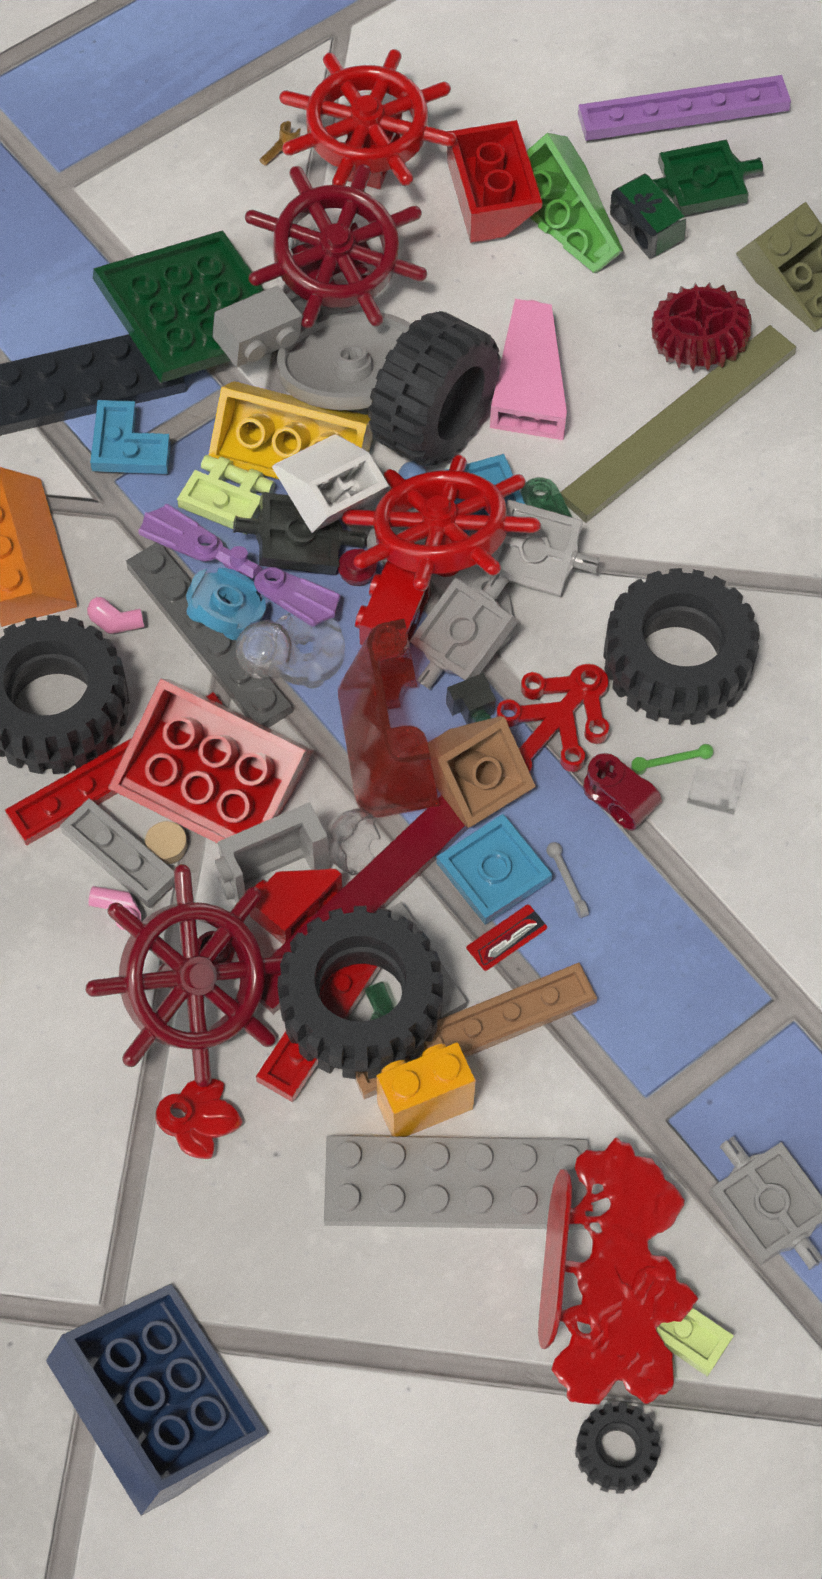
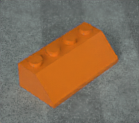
(31, 559)

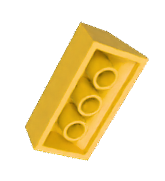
(266, 426)

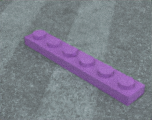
(683, 107)

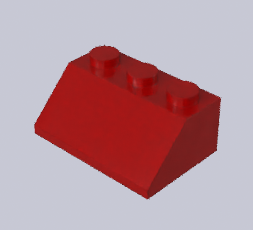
(492, 179)

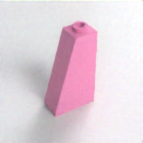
(530, 382)

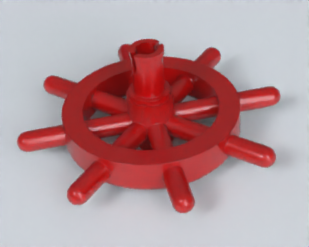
(440, 522)

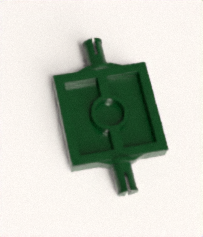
(705, 176)

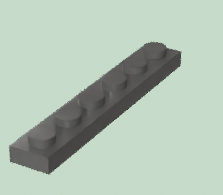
(168, 589)

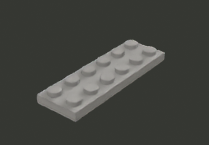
(446, 1181)

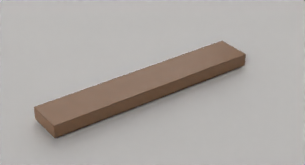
(507, 1016)

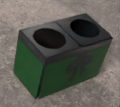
(646, 215)

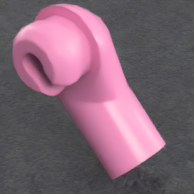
(103, 897)

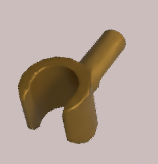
(284, 136)

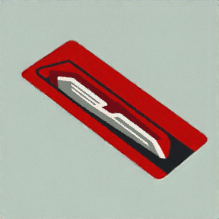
(506, 937)

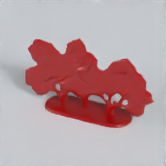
(621, 1283)

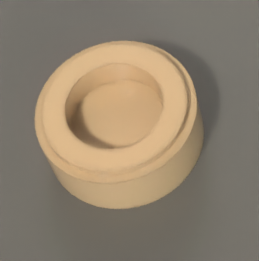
(166, 841)

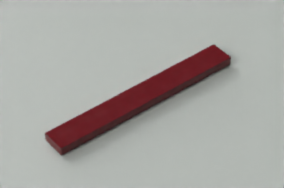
(384, 876)

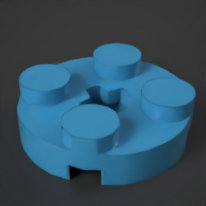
(207, 607)

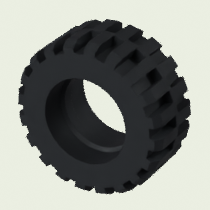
(434, 388)
(687, 603)
(84, 728)
(348, 941)

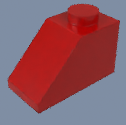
(293, 899)

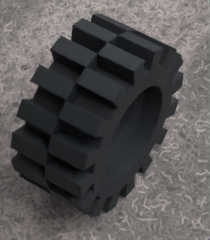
(632, 1423)

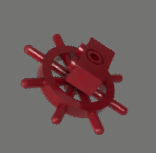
(336, 263)

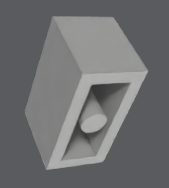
(257, 326)

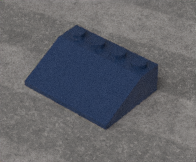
(154, 1397)

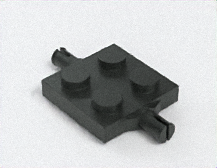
(288, 541)

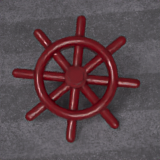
(190, 976)

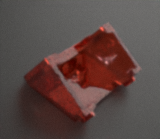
(387, 764)

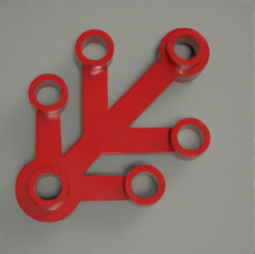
(560, 714)

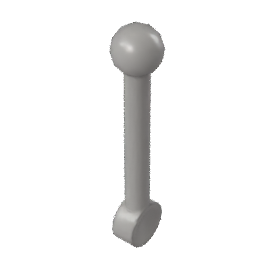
(554, 851)

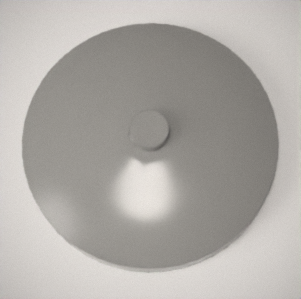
(338, 359)

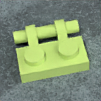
(219, 500)

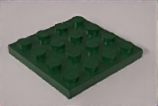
(172, 299)

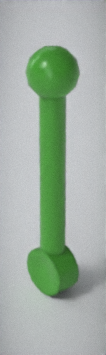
(640, 765)

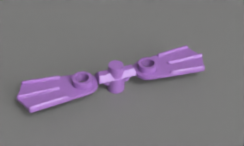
(296, 595)

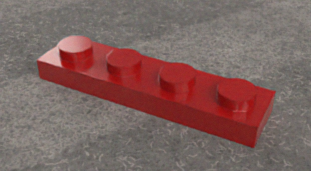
(285, 1067)

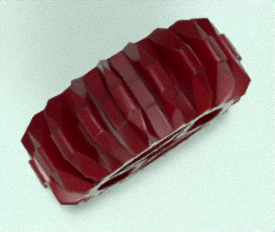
(701, 326)

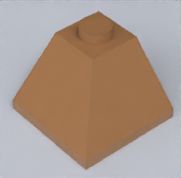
(479, 768)

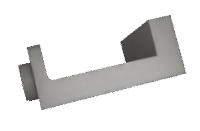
(271, 847)

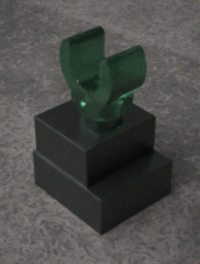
(471, 699)

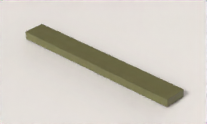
(676, 424)

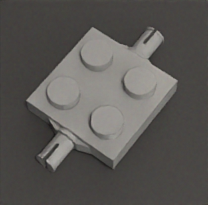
(543, 557)
(463, 630)
(770, 1203)

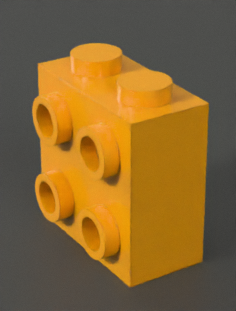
(425, 1090)

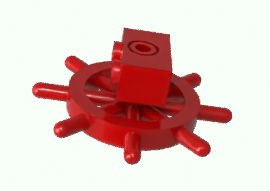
(373, 130)

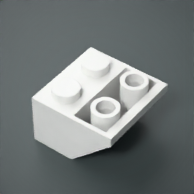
(330, 480)

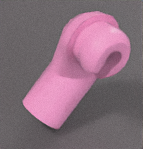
(111, 619)

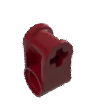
(620, 792)

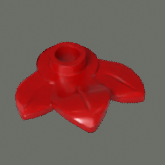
(204, 1118)

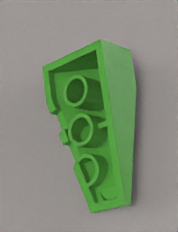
(571, 203)

